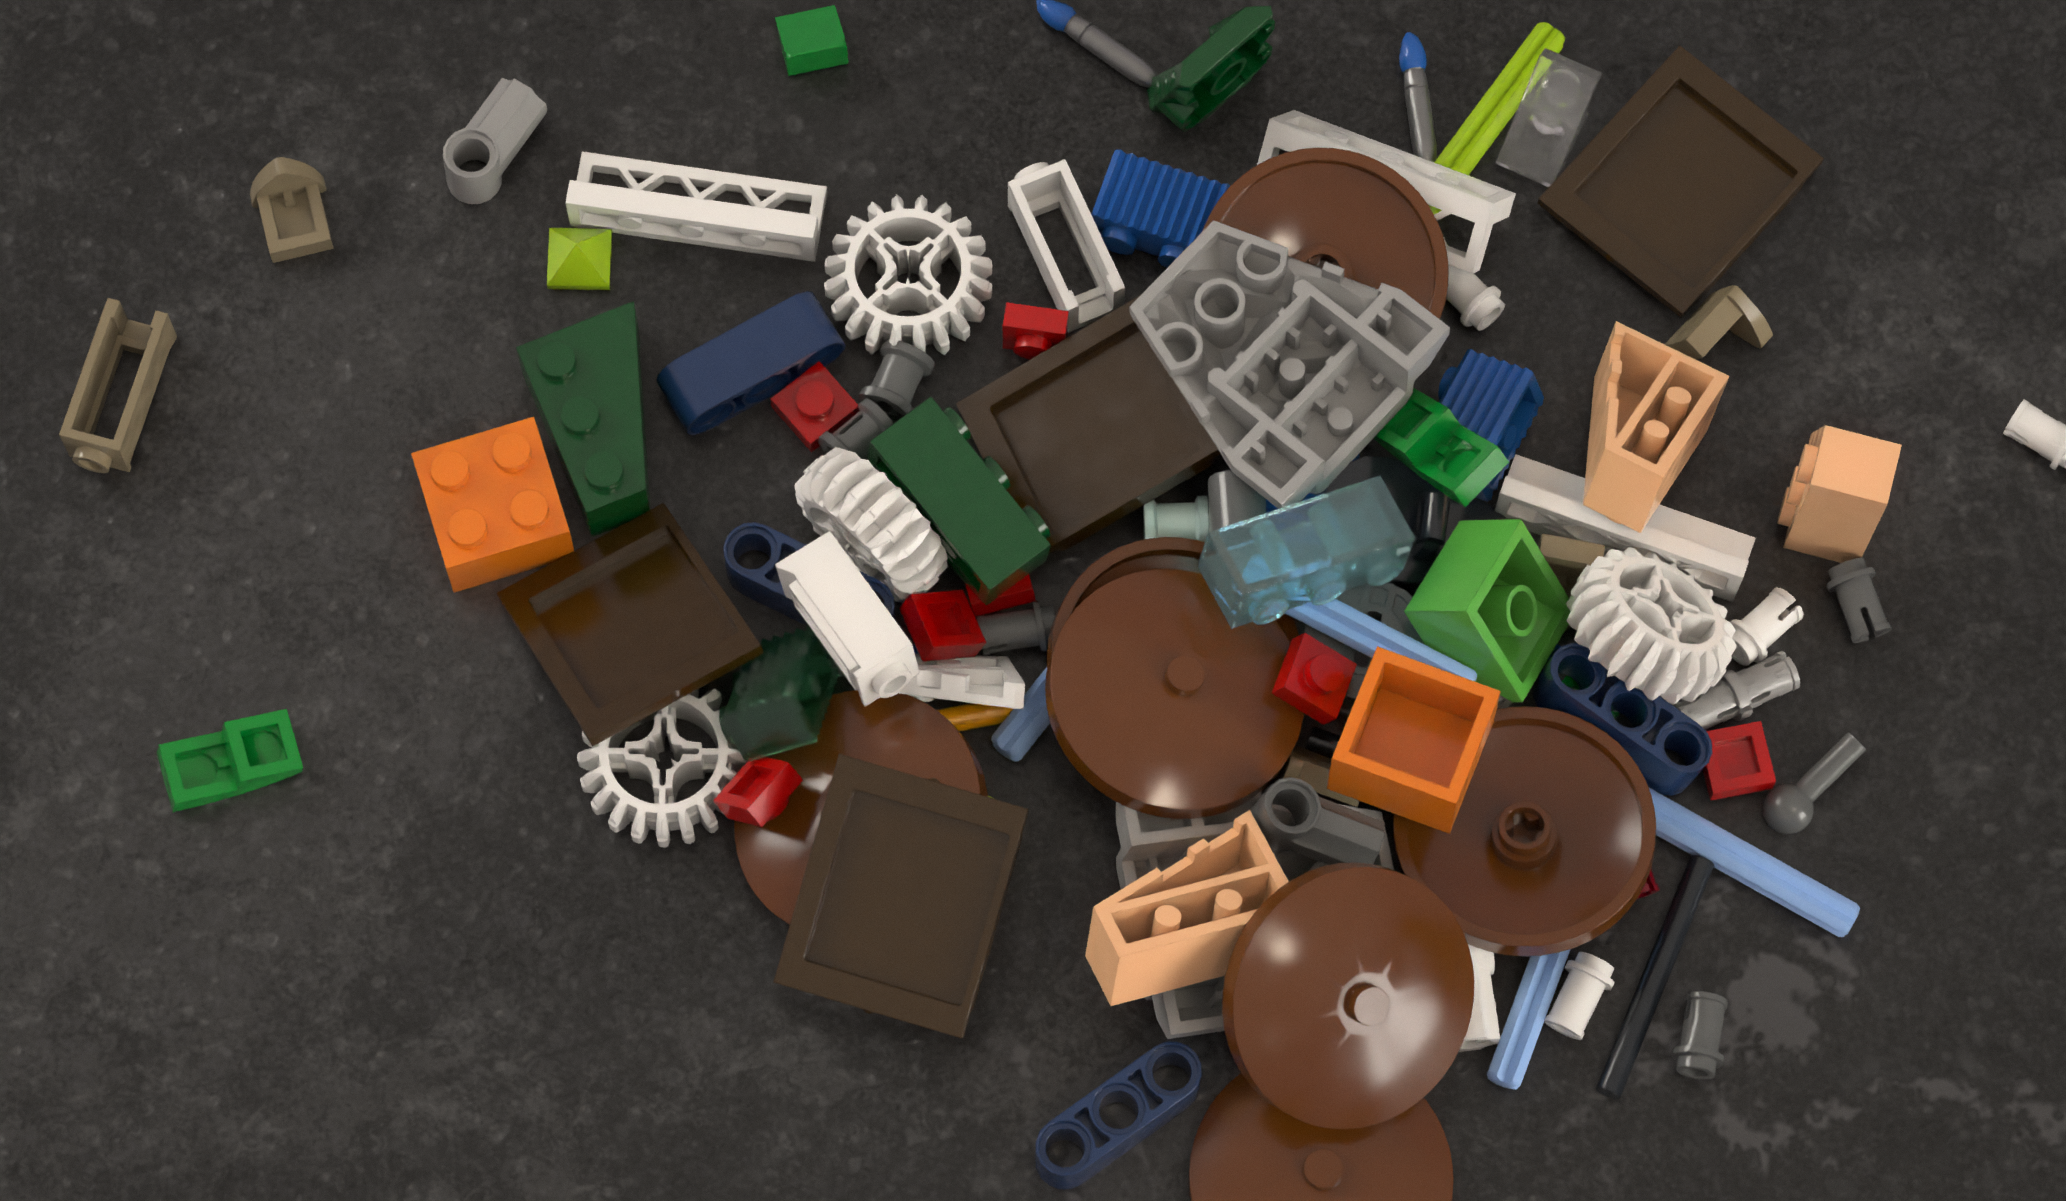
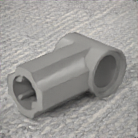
(491, 137)

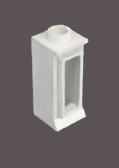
(1049, 187)
(848, 619)

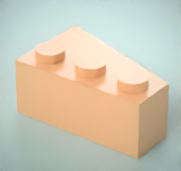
(1644, 424)
(1838, 493)
(1184, 920)

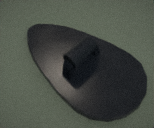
(1426, 510)

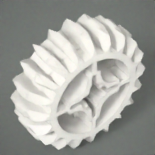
(937, 243)
(871, 522)
(1651, 625)
(639, 761)

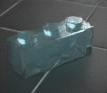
(1306, 553)

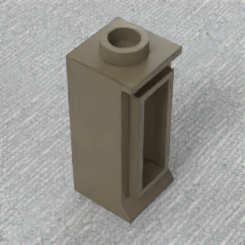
(110, 339)

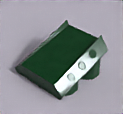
(1215, 69)

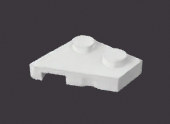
(969, 680)

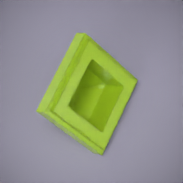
(579, 258)

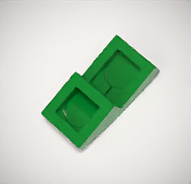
(1441, 449)
(231, 761)

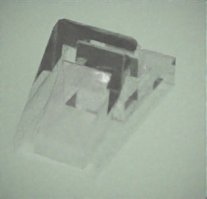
(1549, 118)

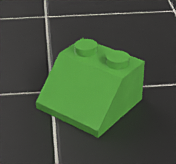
(1492, 605)

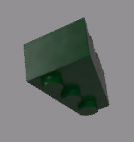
(593, 411)
(963, 497)

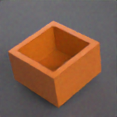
(493, 504)
(1413, 739)

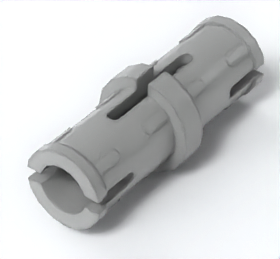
(1742, 691)

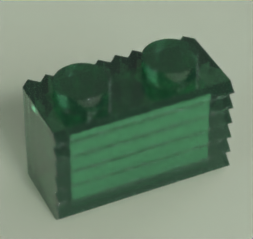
(780, 696)

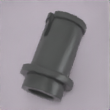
(1858, 596)
(1017, 629)
(1701, 1035)

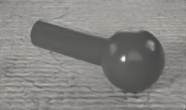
(1790, 806)

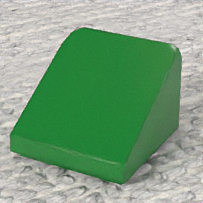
(812, 40)

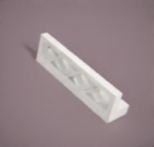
(1437, 184)
(697, 217)
(1553, 505)

